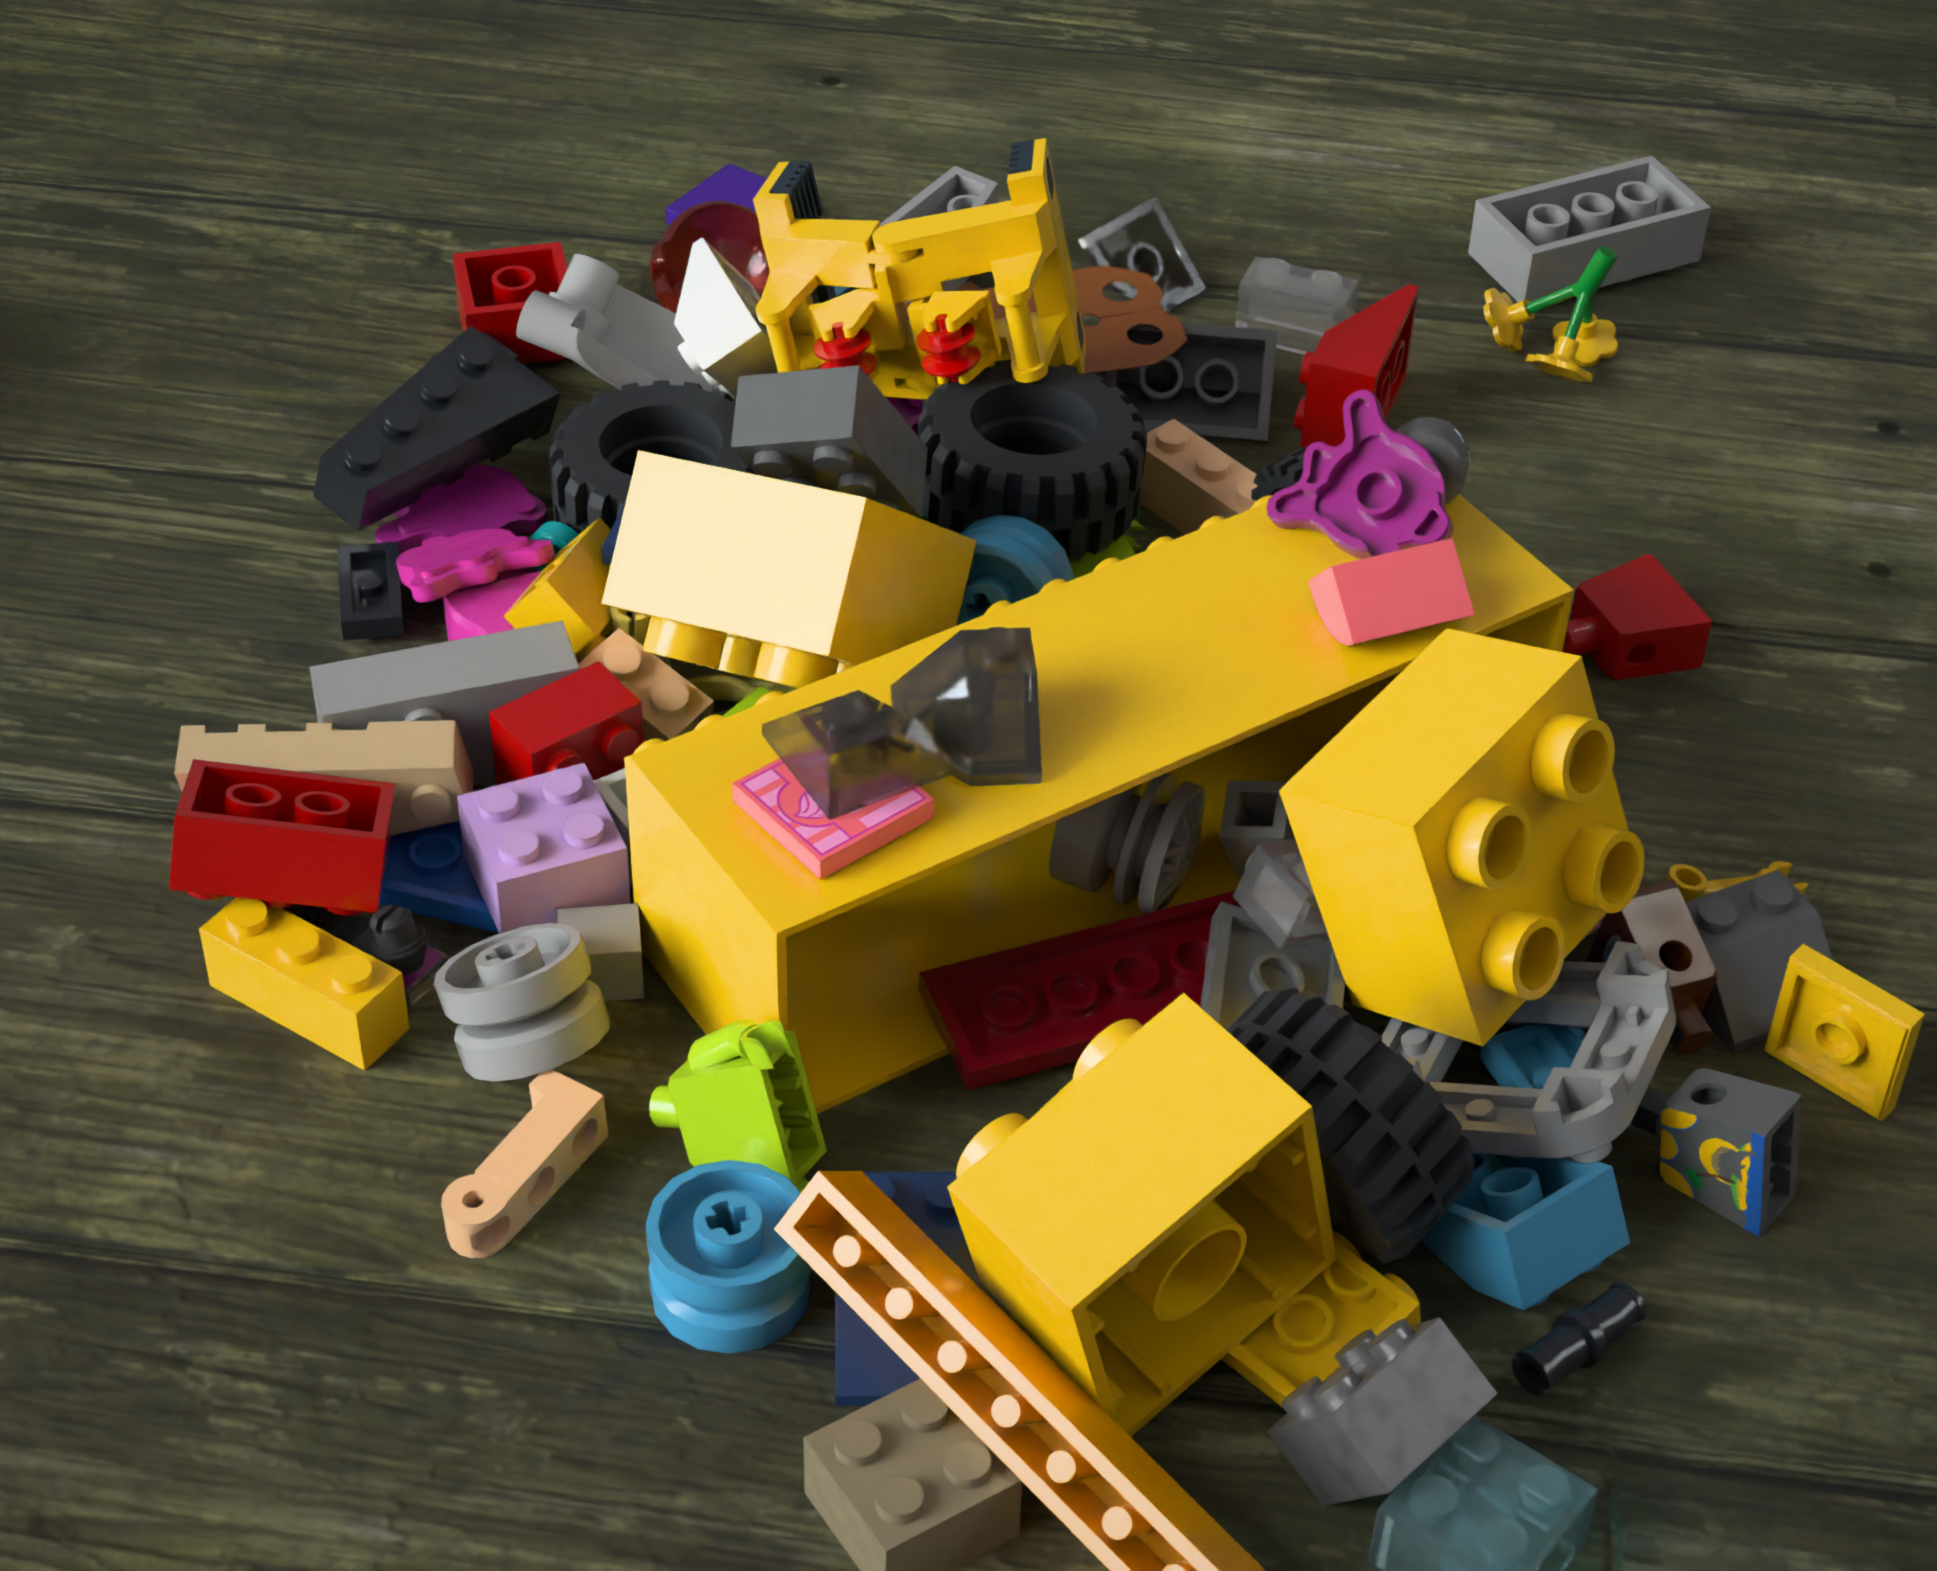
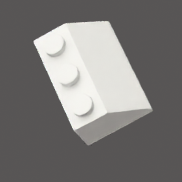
(721, 322)

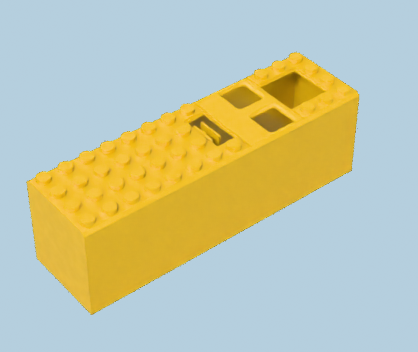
(1147, 667)

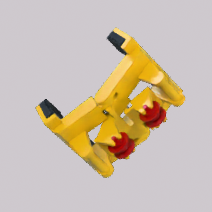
(948, 331)

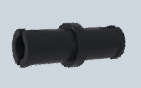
(1578, 1338)

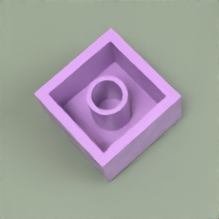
(543, 847)

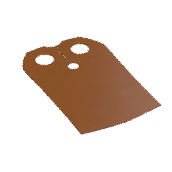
(1107, 341)

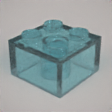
(1483, 1508)

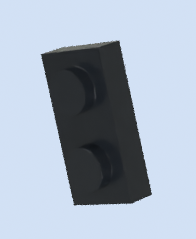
(370, 591)

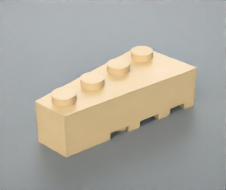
(419, 756)

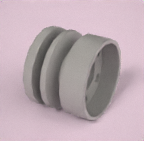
(1142, 838)

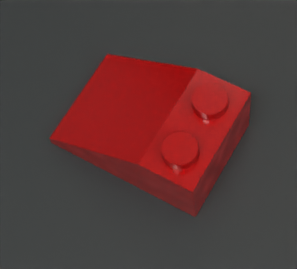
(1356, 355)

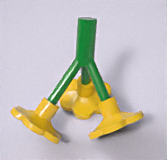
(1577, 340)

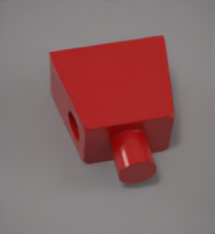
(1637, 622)

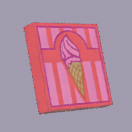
(824, 845)

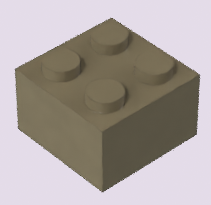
(910, 1485)

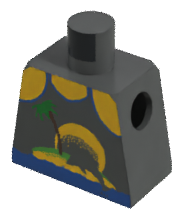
(1727, 1144)

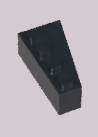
(433, 428)

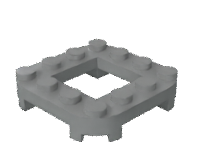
(1580, 1106)

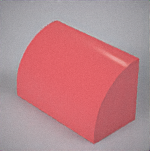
(1392, 593)

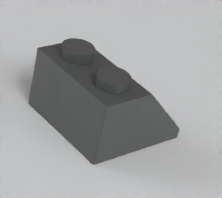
(1750, 939)

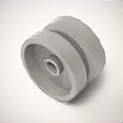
(522, 1002)

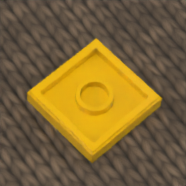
(1843, 1032)

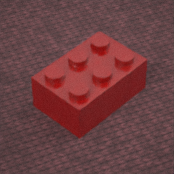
(282, 837)

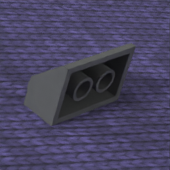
(1211, 384)

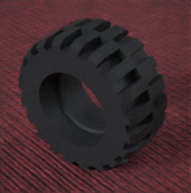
(600, 443)
(1037, 450)
(1382, 1133)

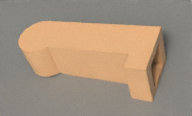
(526, 1168)

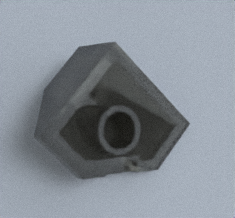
(1146, 244)
(979, 704)
(856, 752)

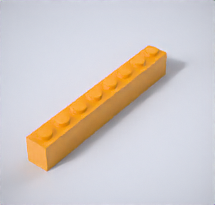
(1002, 1382)

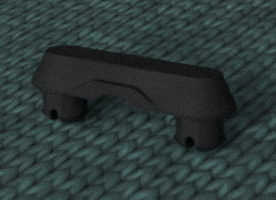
(386, 936)

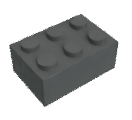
(829, 434)

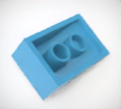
(1530, 1226)

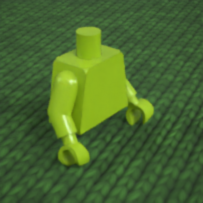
(744, 1101)

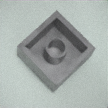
(1380, 1410)

